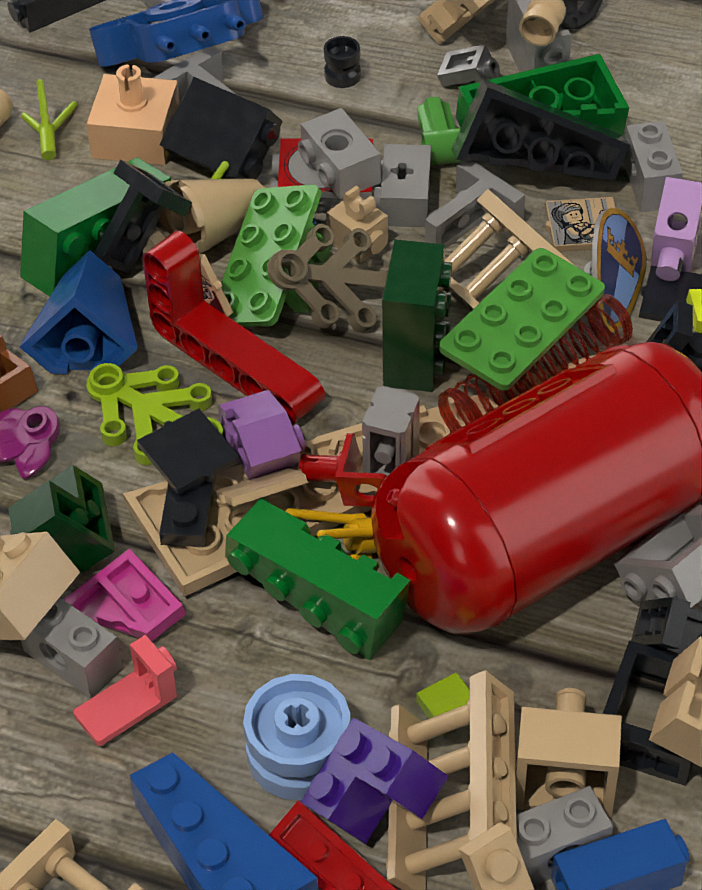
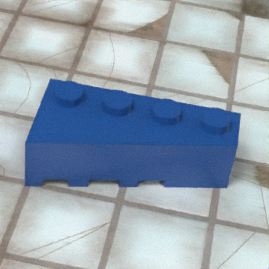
(209, 836)

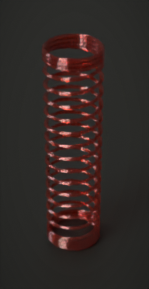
(597, 325)

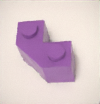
(261, 434)

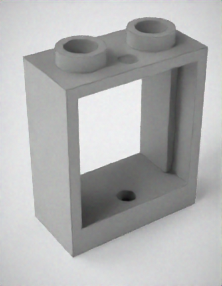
(666, 561)

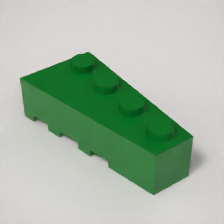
(574, 86)
(70, 225)
(318, 578)

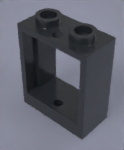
(635, 747)

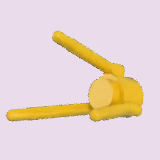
(356, 532)

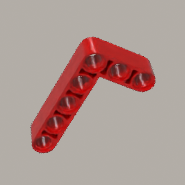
(215, 339)

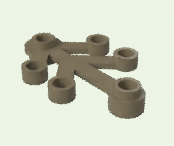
(330, 274)

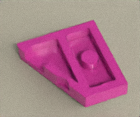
(128, 599)

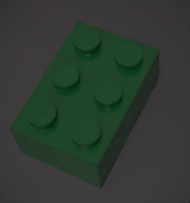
(414, 315)

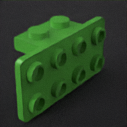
(274, 222)
(522, 318)

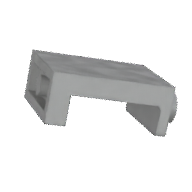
(526, 54)

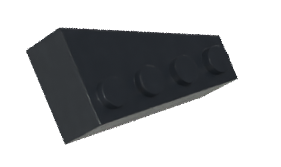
(526, 133)

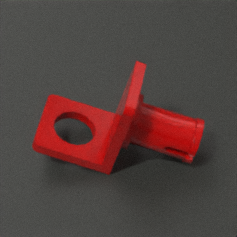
(343, 470)

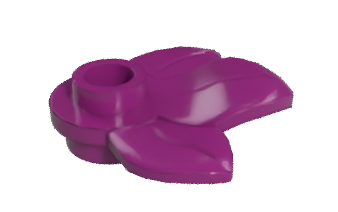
(23, 442)

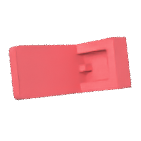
(133, 696)

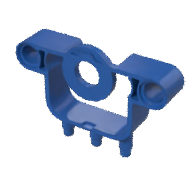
(178, 33)

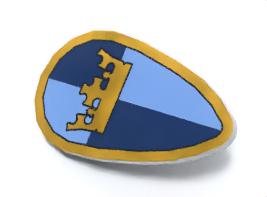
(617, 260)

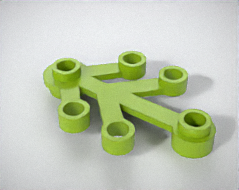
(110, 384)

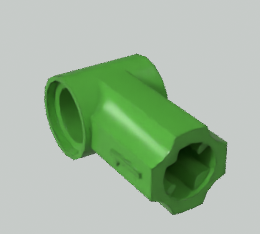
(438, 130)

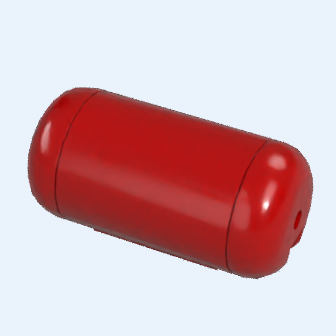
(543, 486)

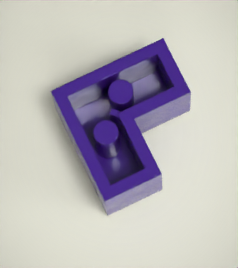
(368, 775)

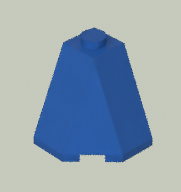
(83, 321)

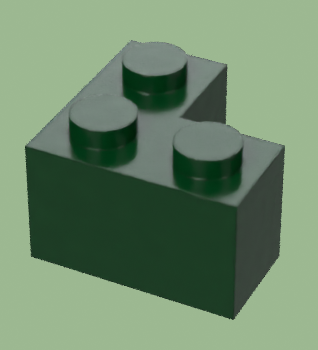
(72, 513)

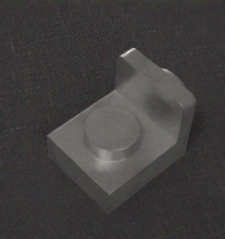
(468, 65)

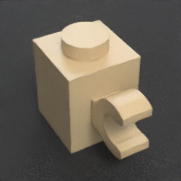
(358, 213)

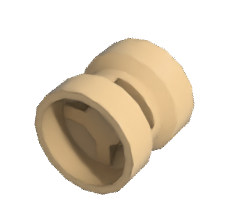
(542, 21)

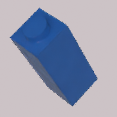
(631, 860)

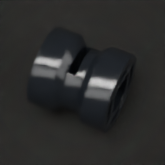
(342, 62)

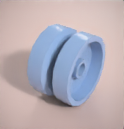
(292, 731)

